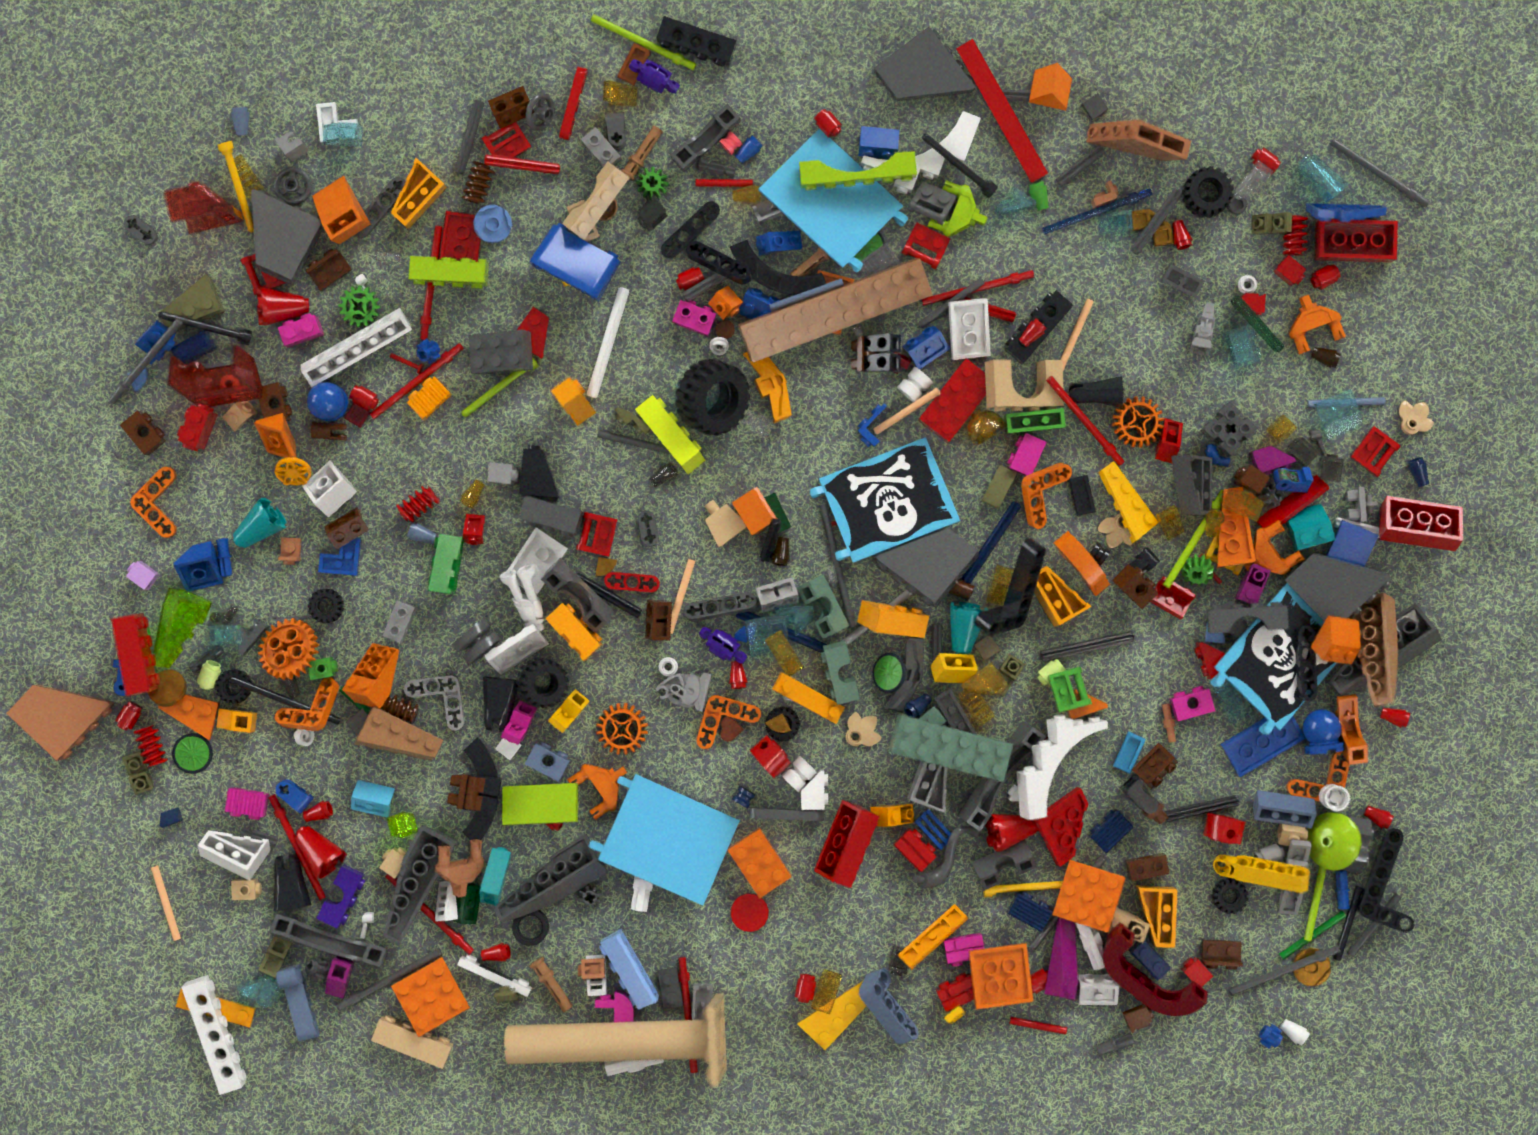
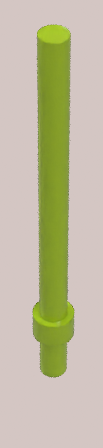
(676, 58)
(1216, 504)
(1315, 902)

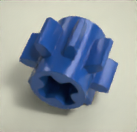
(428, 351)
(1270, 1036)

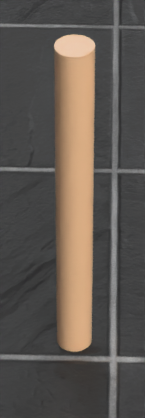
(1076, 331)
(906, 411)
(681, 593)
(165, 903)

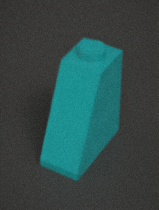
(495, 876)

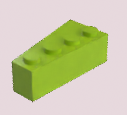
(448, 271)

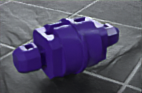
(654, 76)
(726, 641)

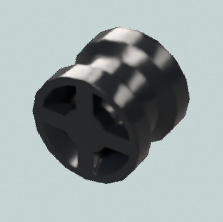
(1099, 553)

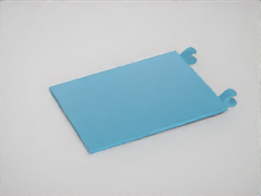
(834, 218)
(667, 839)

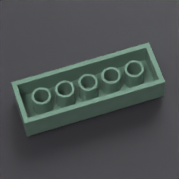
(950, 748)

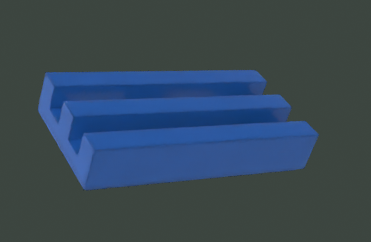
(933, 828)

